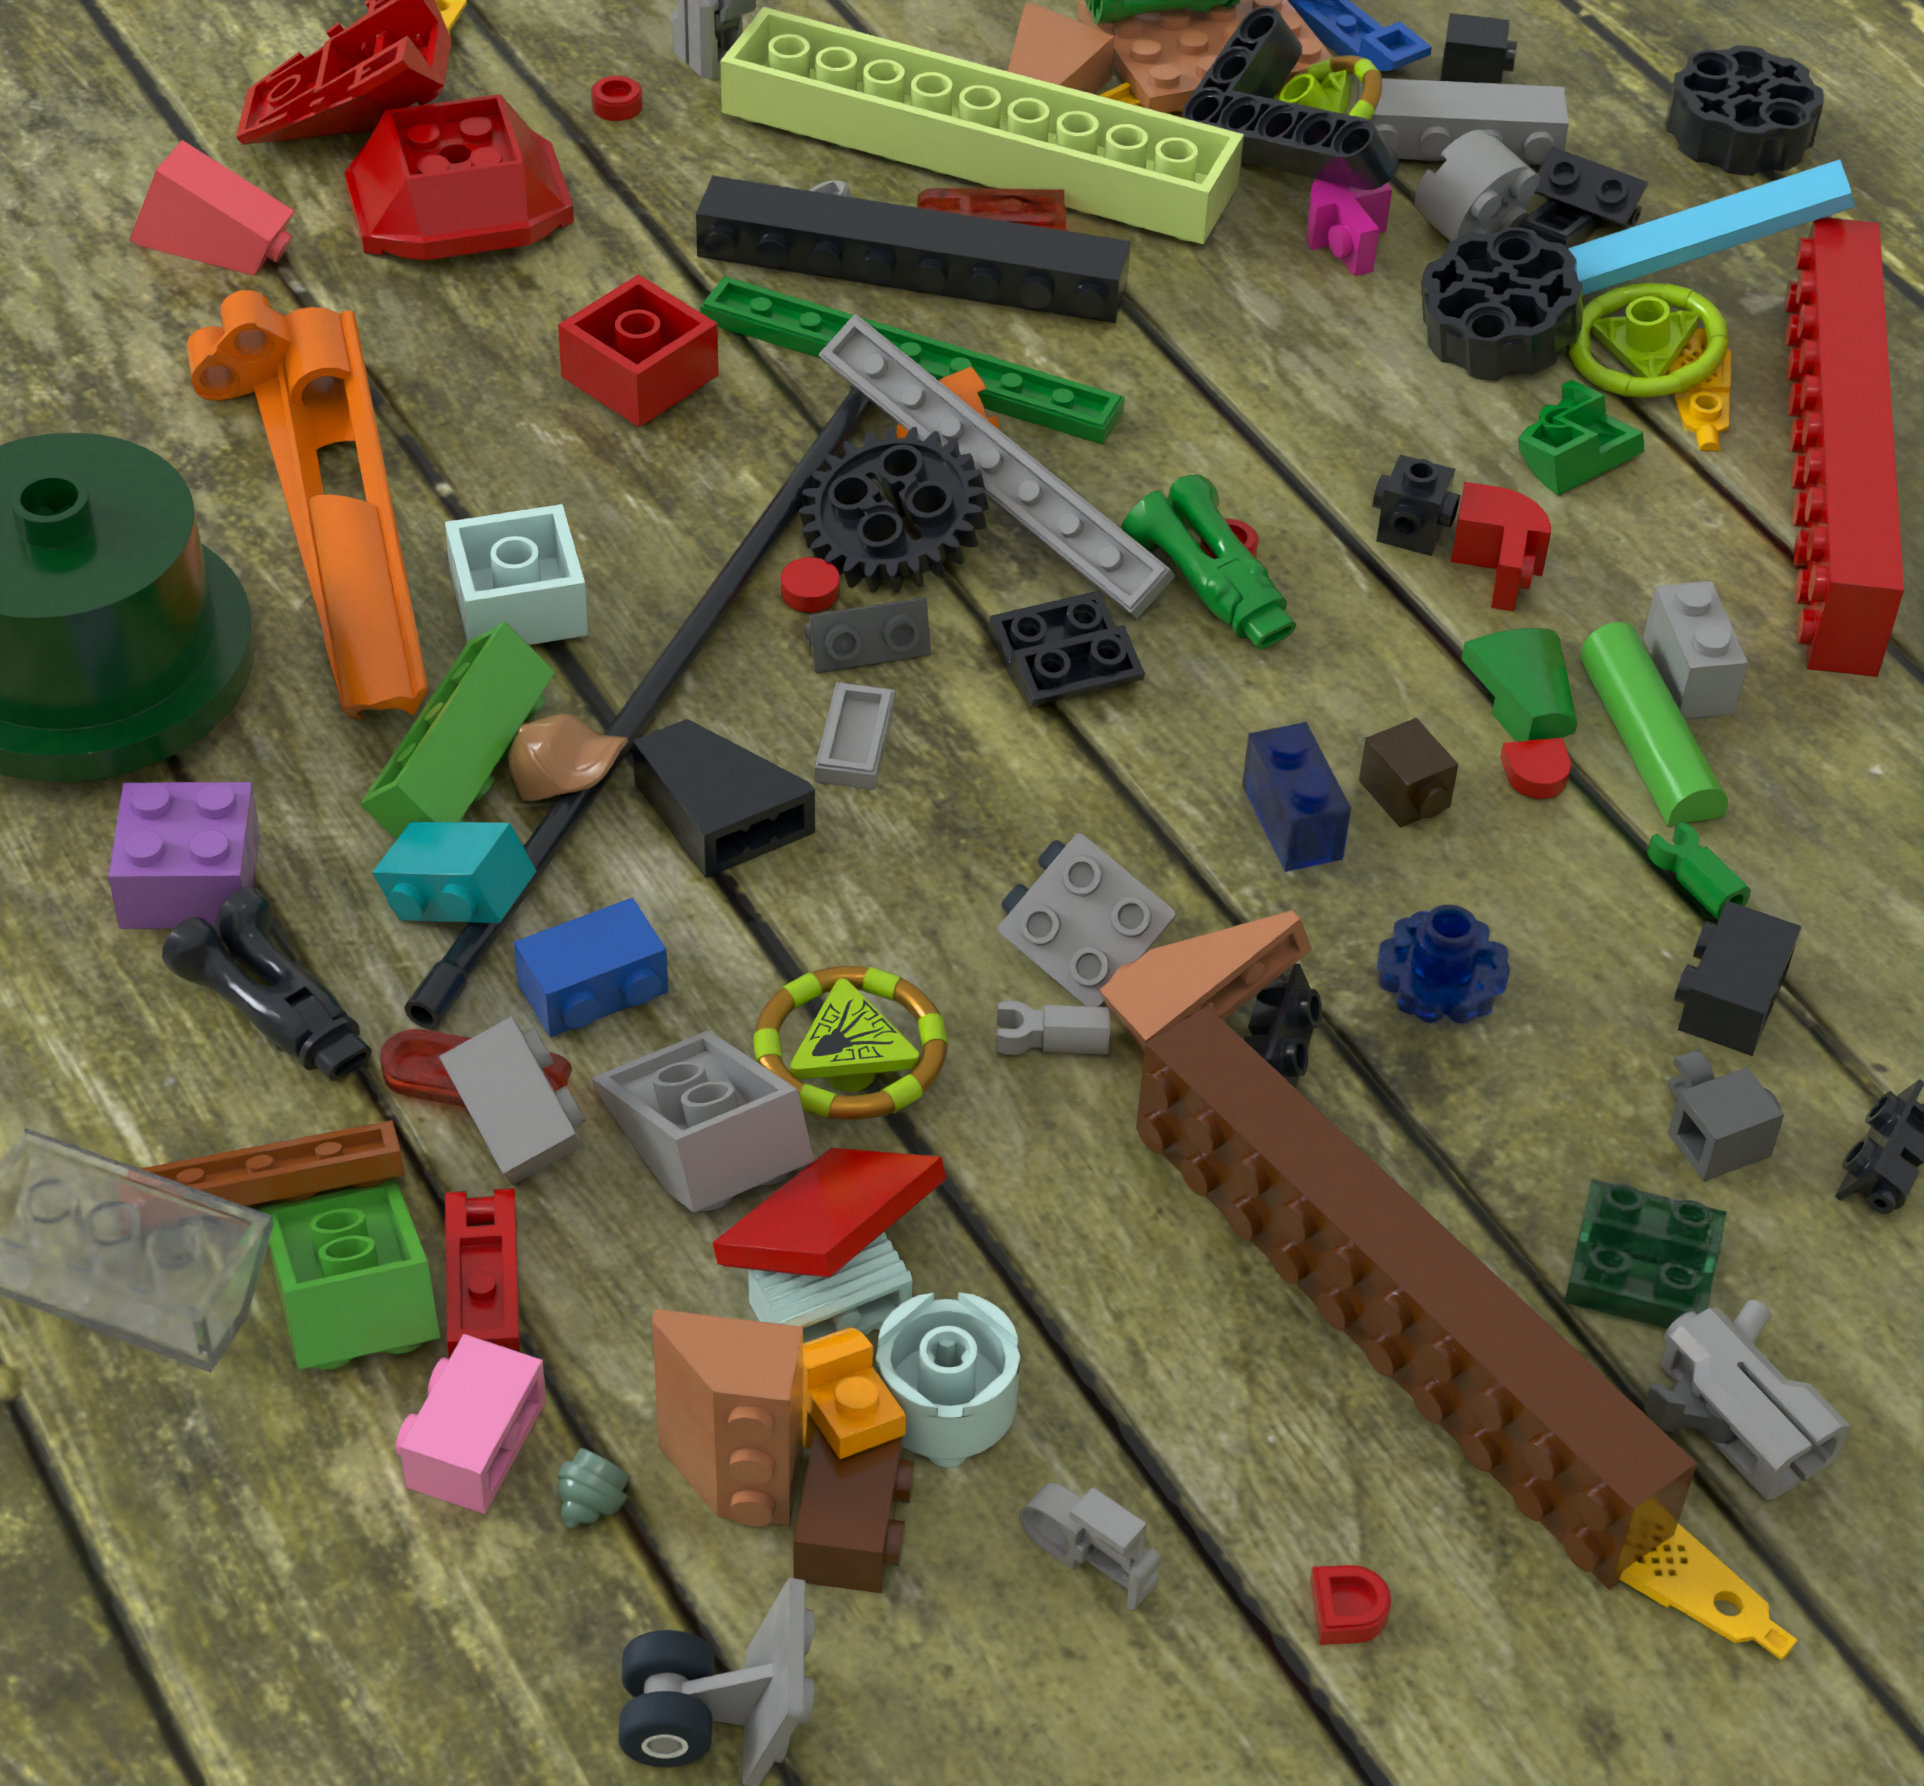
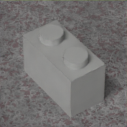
(1695, 649)
(513, 1099)

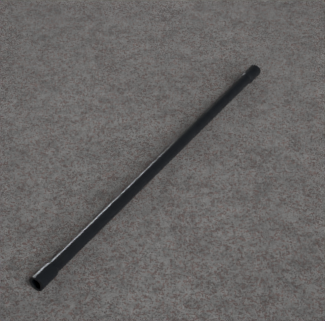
(450, 975)

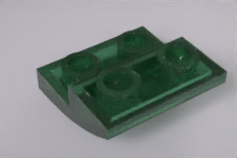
(1644, 1255)

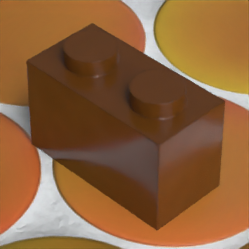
(848, 1515)

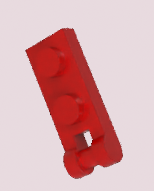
(482, 1268)

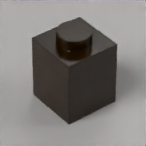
(1408, 772)

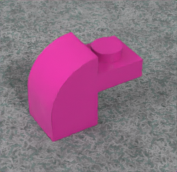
(1348, 222)

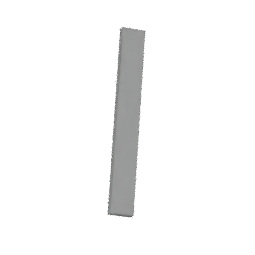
(1009, 473)

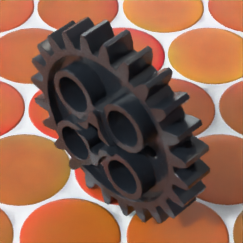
(922, 481)

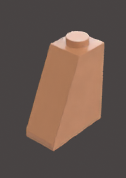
(1061, 50)

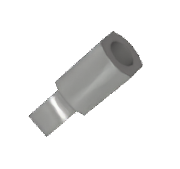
(1053, 1029)

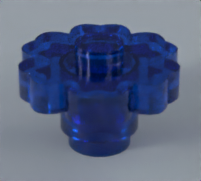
(1443, 965)

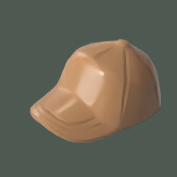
(560, 757)

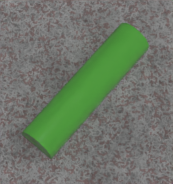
(1652, 726)

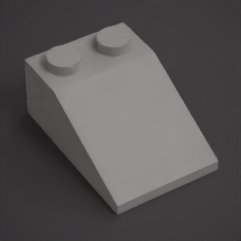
(707, 1120)

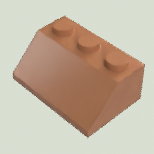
(732, 1411)

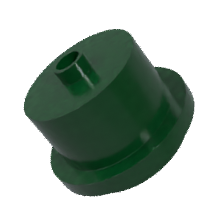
(111, 612)

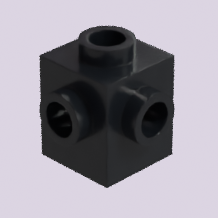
(1416, 492)

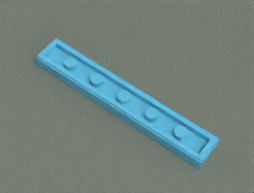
(1713, 227)

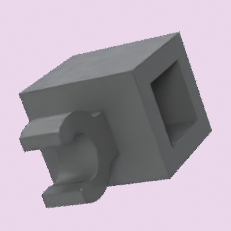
(1721, 1119)

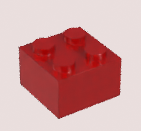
(638, 350)

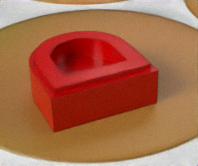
(1537, 766)
(1349, 1603)

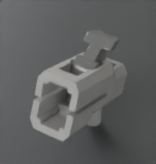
(703, 28)
(1744, 1401)

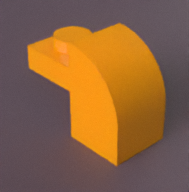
(847, 1395)

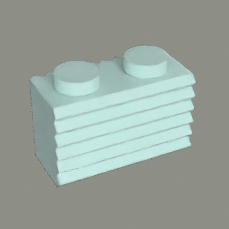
(855, 1296)

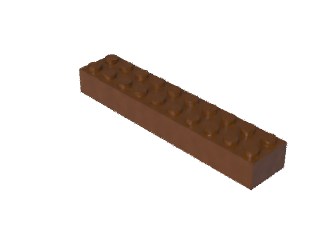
(1413, 1298)

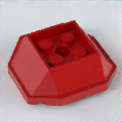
(455, 181)

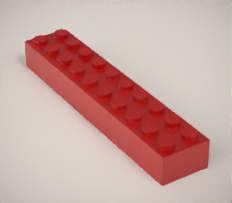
(1843, 448)

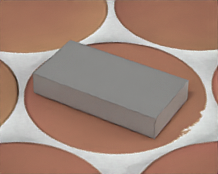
(855, 736)

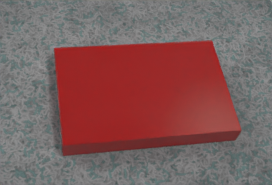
(829, 1212)

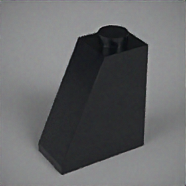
(720, 796)

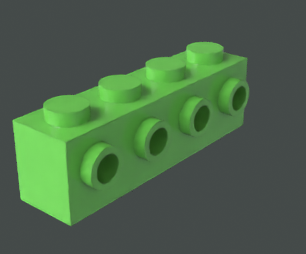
(461, 733)

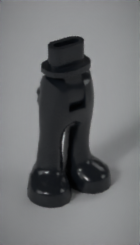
(293, 1012)

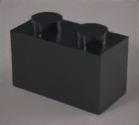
(1737, 977)

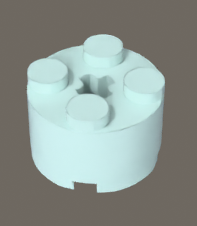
(951, 1373)

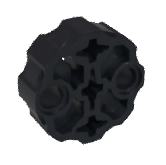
(1744, 110)
(1502, 303)

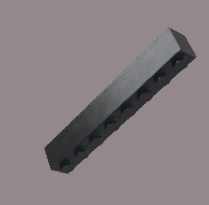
(913, 249)

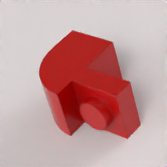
(1502, 533)

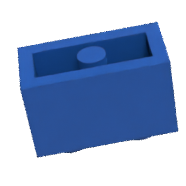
(591, 967)

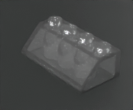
(127, 1250)

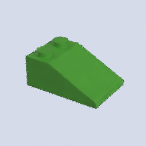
(351, 1276)

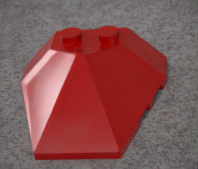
(373, 66)

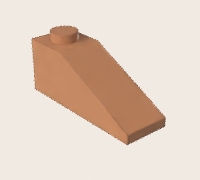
(1203, 971)

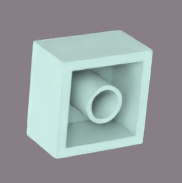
(518, 572)

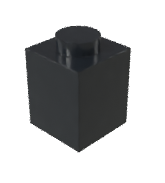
(1477, 49)

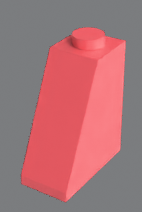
(211, 214)

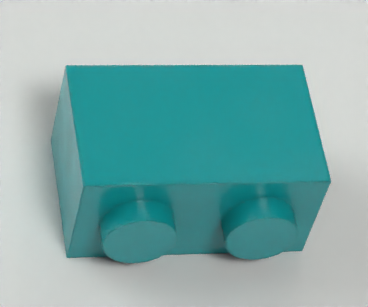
(454, 872)

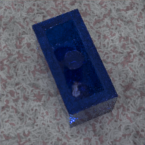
(1296, 796)

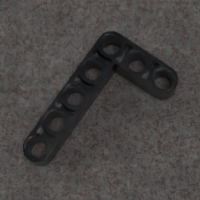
(1282, 134)

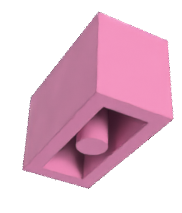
(471, 1423)

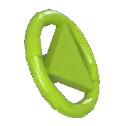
(1649, 339)

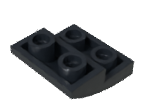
(1064, 648)

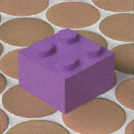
(181, 851)

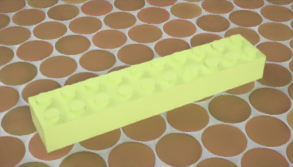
(982, 123)

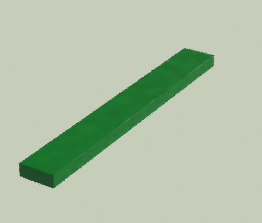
(1009, 386)

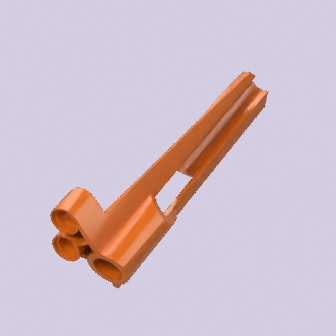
(311, 395)

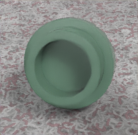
(590, 1488)

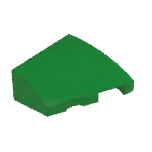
(1577, 440)
(1528, 681)

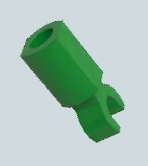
(1698, 870)

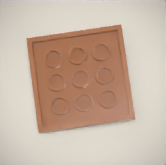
(1172, 50)

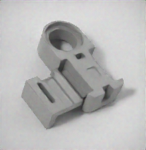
(1094, 1532)

